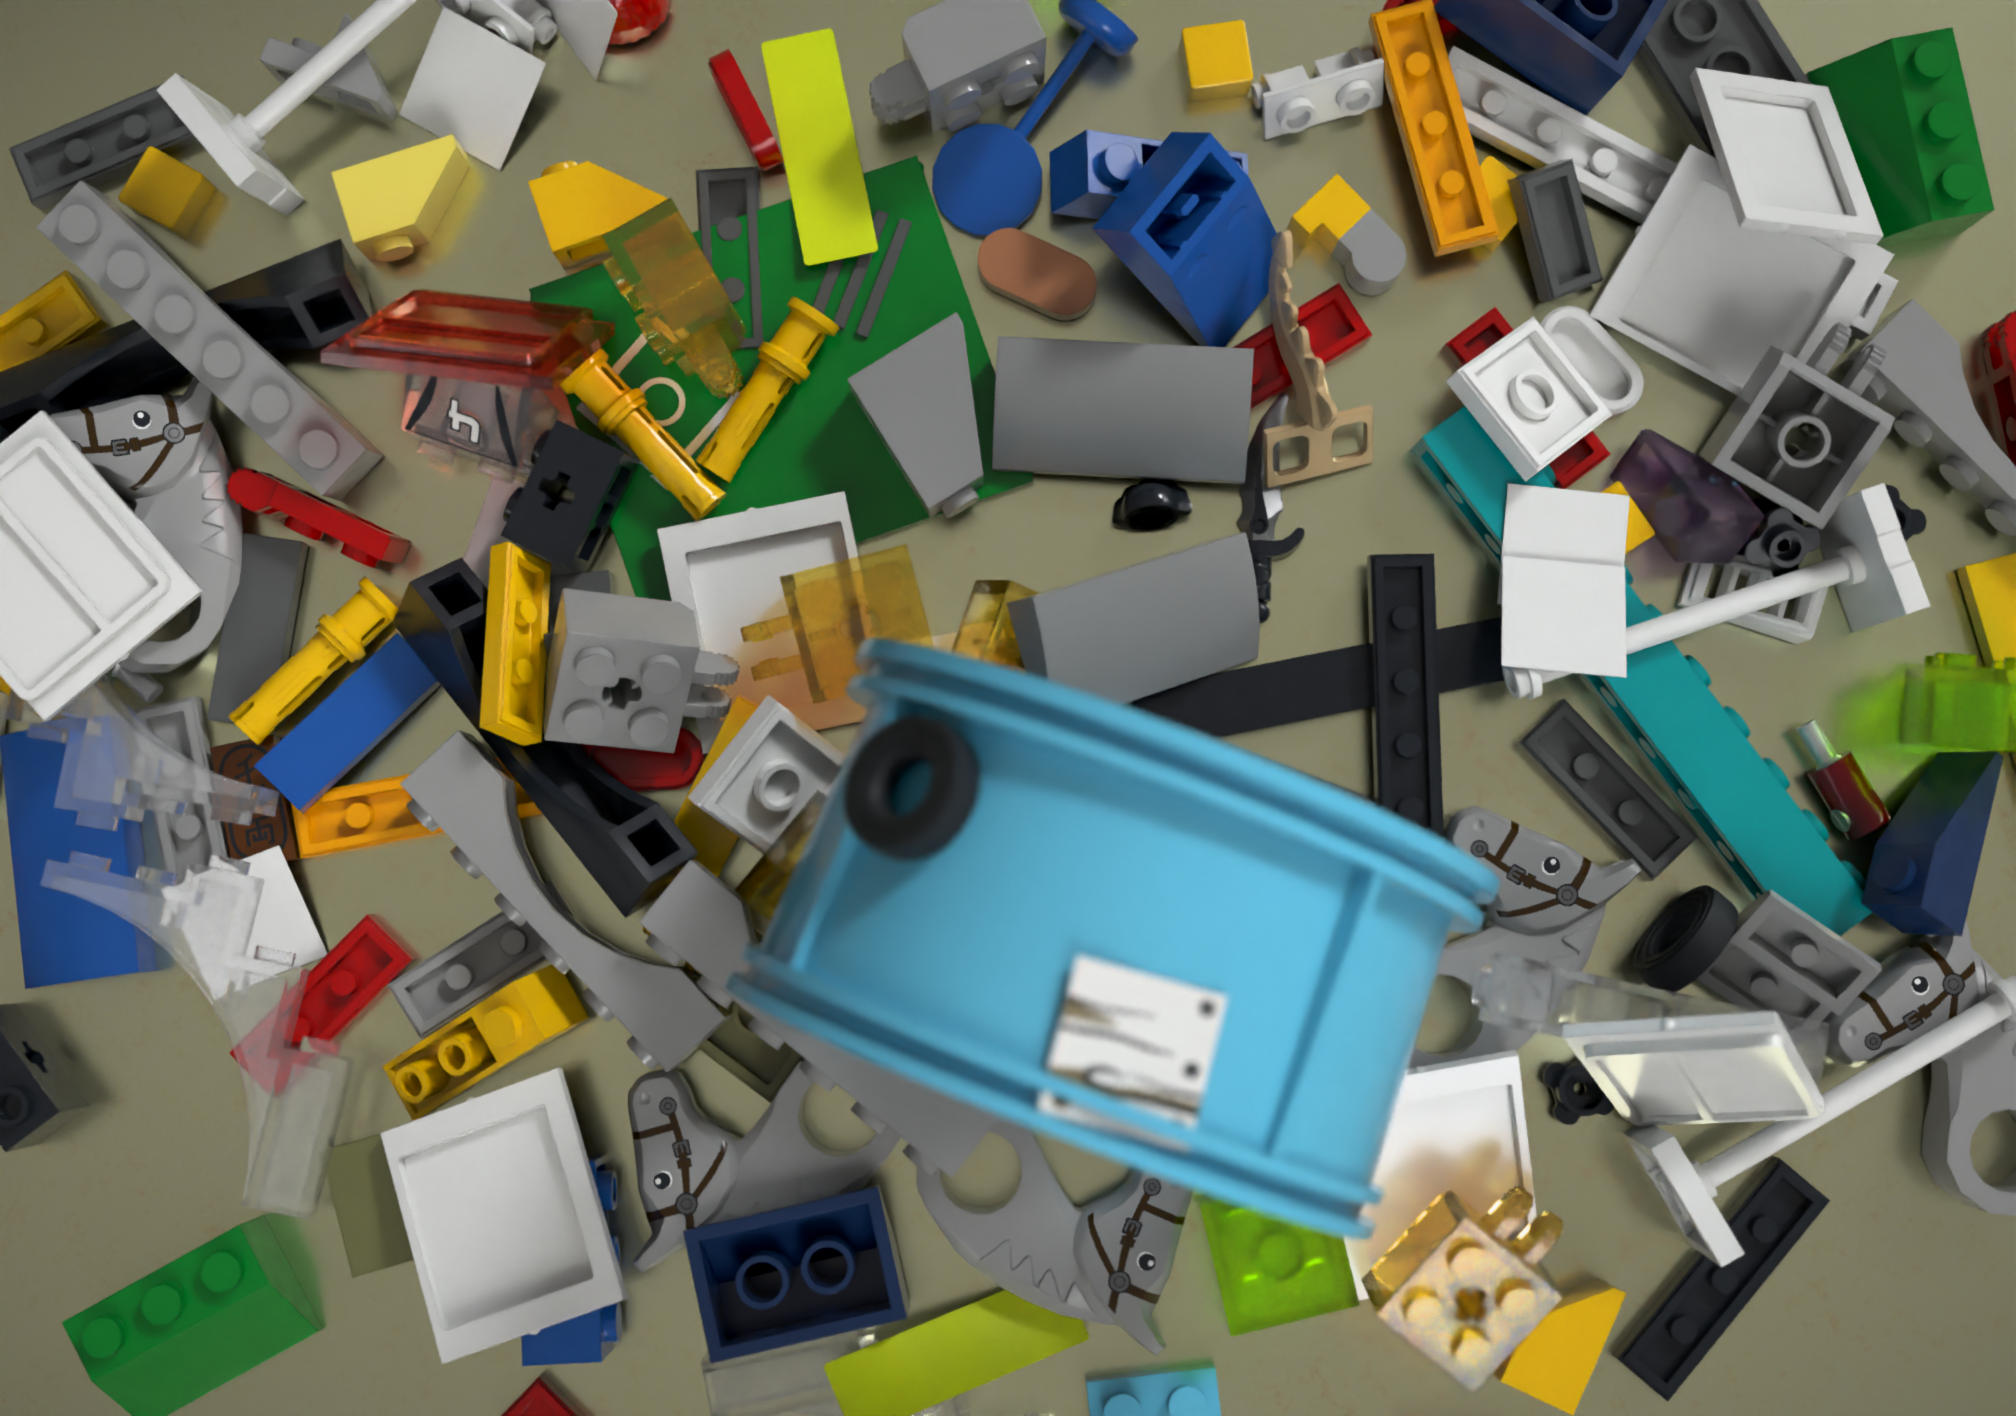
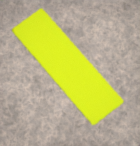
(819, 147)
(949, 1356)

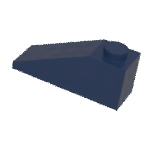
(1934, 845)

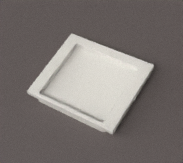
(1729, 292)
(75, 571)
(731, 579)
(1698, 1069)
(1453, 1131)
(503, 1216)

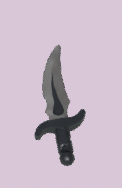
(1263, 507)

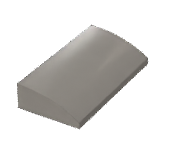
(1122, 409)
(1145, 623)

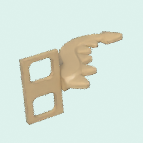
(1312, 393)

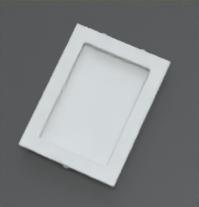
(1785, 157)

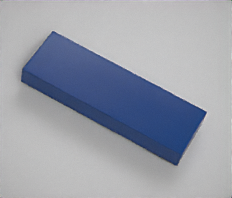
(348, 724)

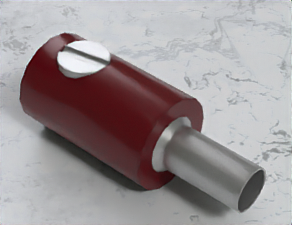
(1842, 785)

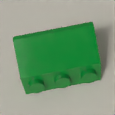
(1911, 134)
(194, 1322)

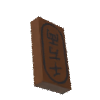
(237, 762)

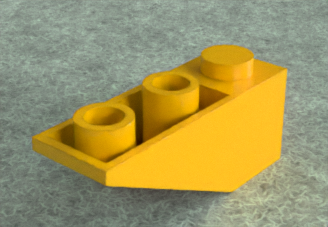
(485, 1040)

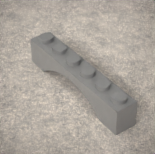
(208, 342)
(1934, 410)
(477, 808)
(709, 927)

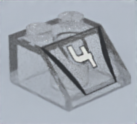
(477, 422)

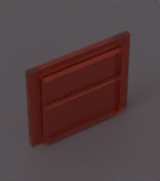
(474, 339)

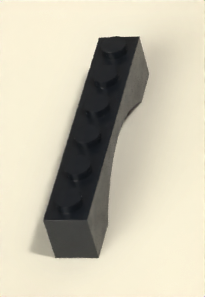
(281, 307)
(609, 827)

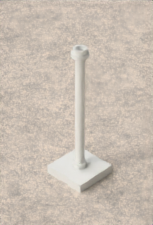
(239, 140)
(1862, 559)
(1689, 1187)

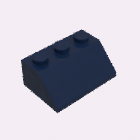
(1560, 45)
(796, 1274)

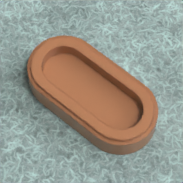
(1037, 274)

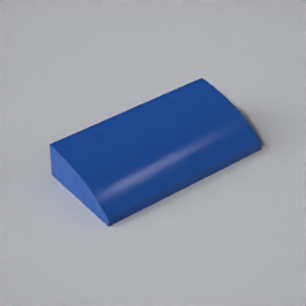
(59, 932)

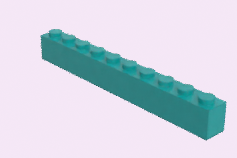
(1673, 716)

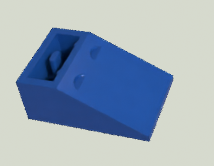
(1194, 236)

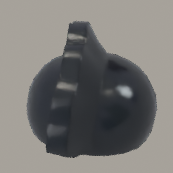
(1151, 505)

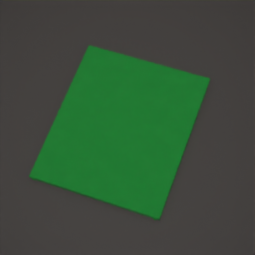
(819, 432)

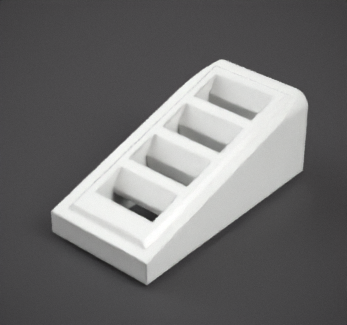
(1794, 630)

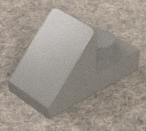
(354, 85)

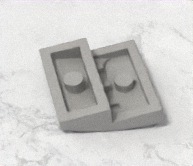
(1788, 963)

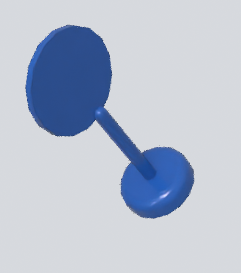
(991, 173)

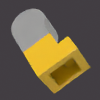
(1352, 235)

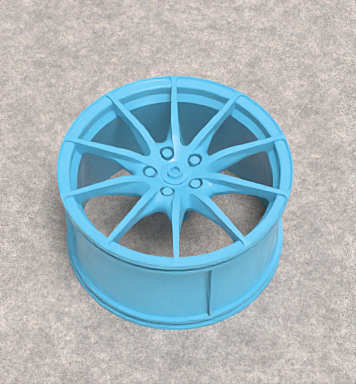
(1148, 857)

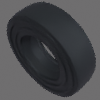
(945, 805)
(1685, 939)

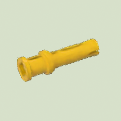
(781, 365)
(624, 414)
(337, 640)

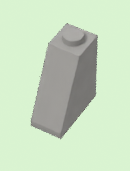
(926, 416)

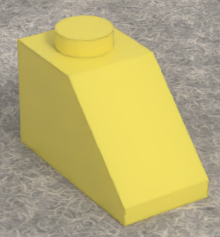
(400, 196)

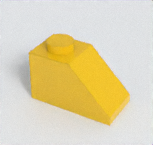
(584, 204)
(1564, 1346)

